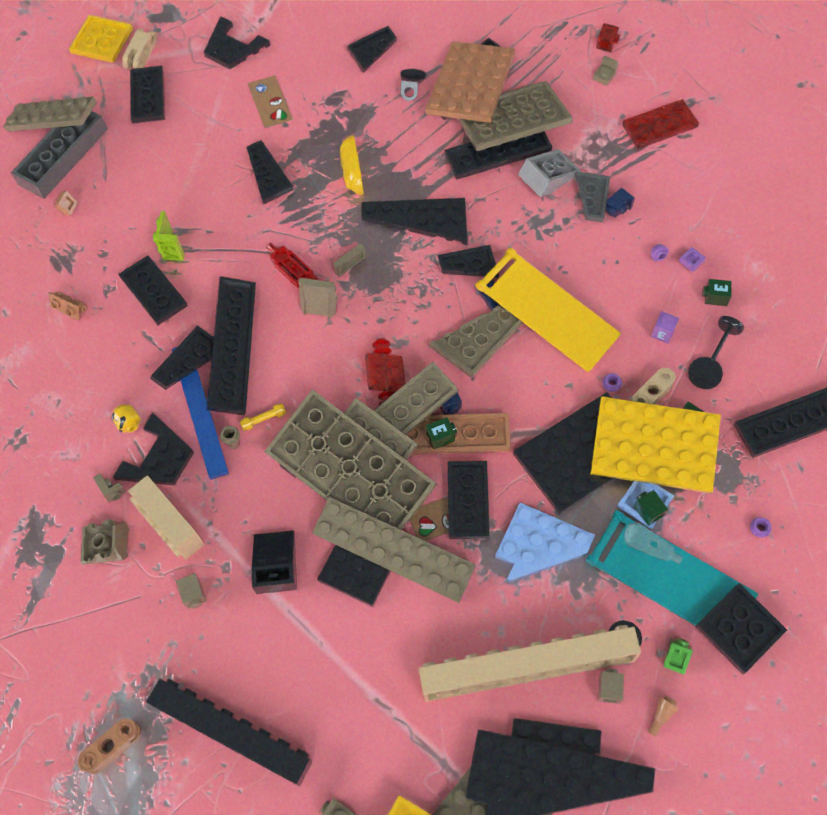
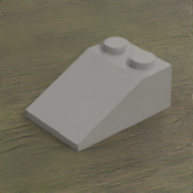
(547, 172)

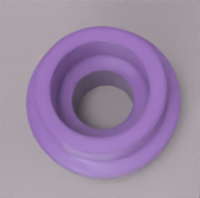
(659, 252)
(612, 378)
(762, 522)

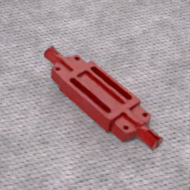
(283, 258)

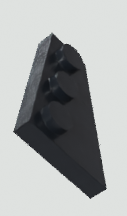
(468, 262)

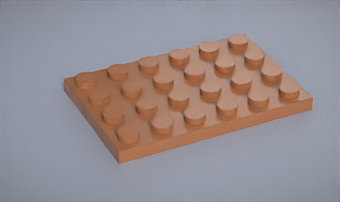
(470, 81)

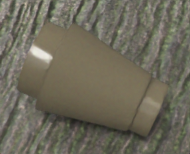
(231, 437)

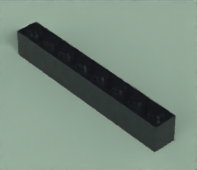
(230, 732)

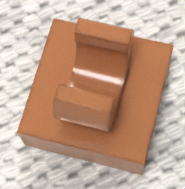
(66, 203)

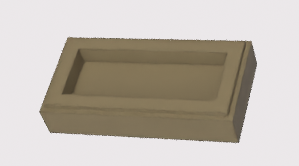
(349, 260)

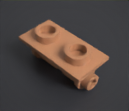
(65, 305)

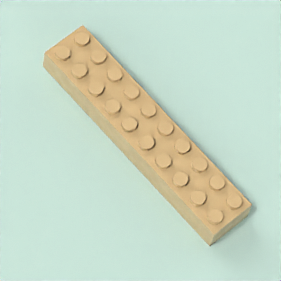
(529, 663)

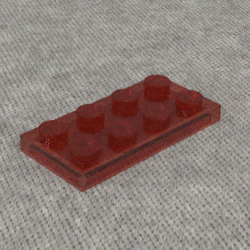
(660, 123)

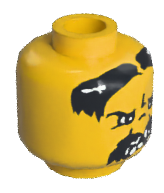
(125, 418)

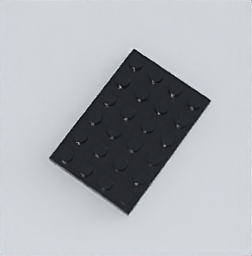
(562, 458)

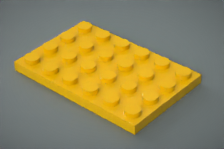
(656, 444)

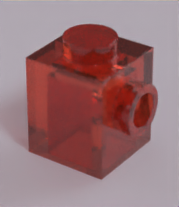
(608, 37)

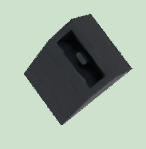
(274, 562)

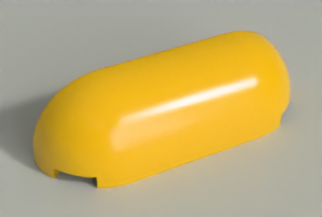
(350, 165)

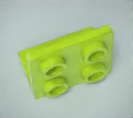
(167, 243)

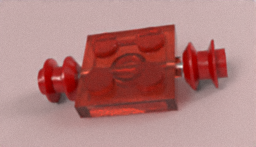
(384, 370)

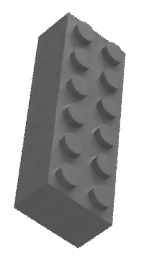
(57, 155)

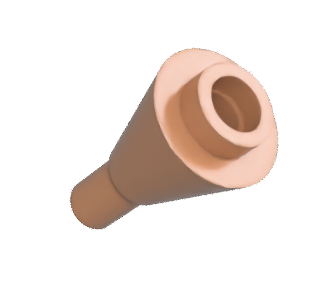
(665, 710)

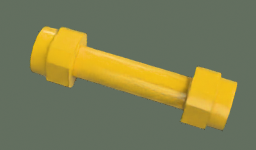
(278, 411)

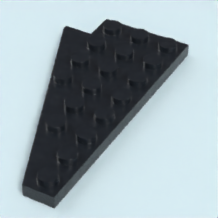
(545, 779)

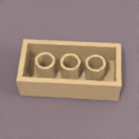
(165, 518)

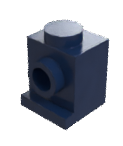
(619, 203)

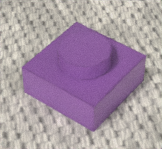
(692, 259)

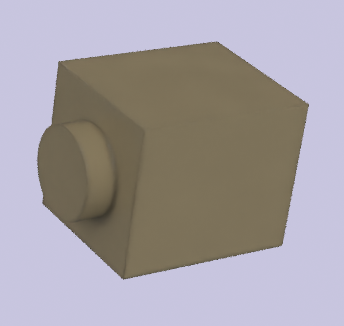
(191, 591)
(611, 686)

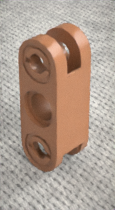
(98, 752)

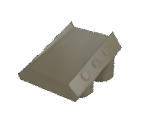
(317, 297)
(104, 542)

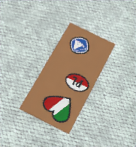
(270, 101)
(431, 520)

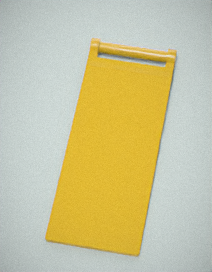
(550, 311)

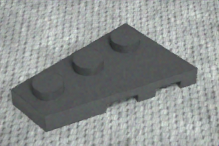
(593, 194)

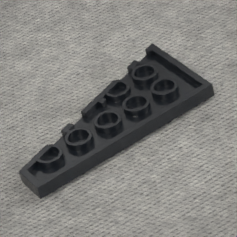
(425, 216)

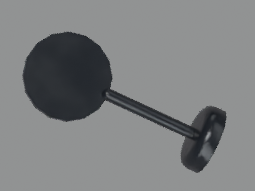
(706, 371)

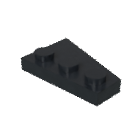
(371, 47)

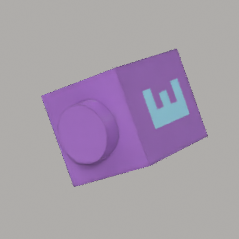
(665, 327)

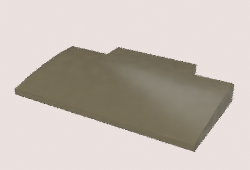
(353, 459)

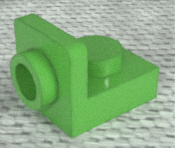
(678, 655)

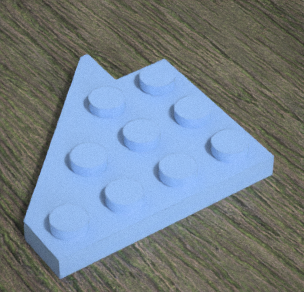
(540, 542)

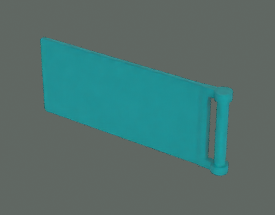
(682, 588)

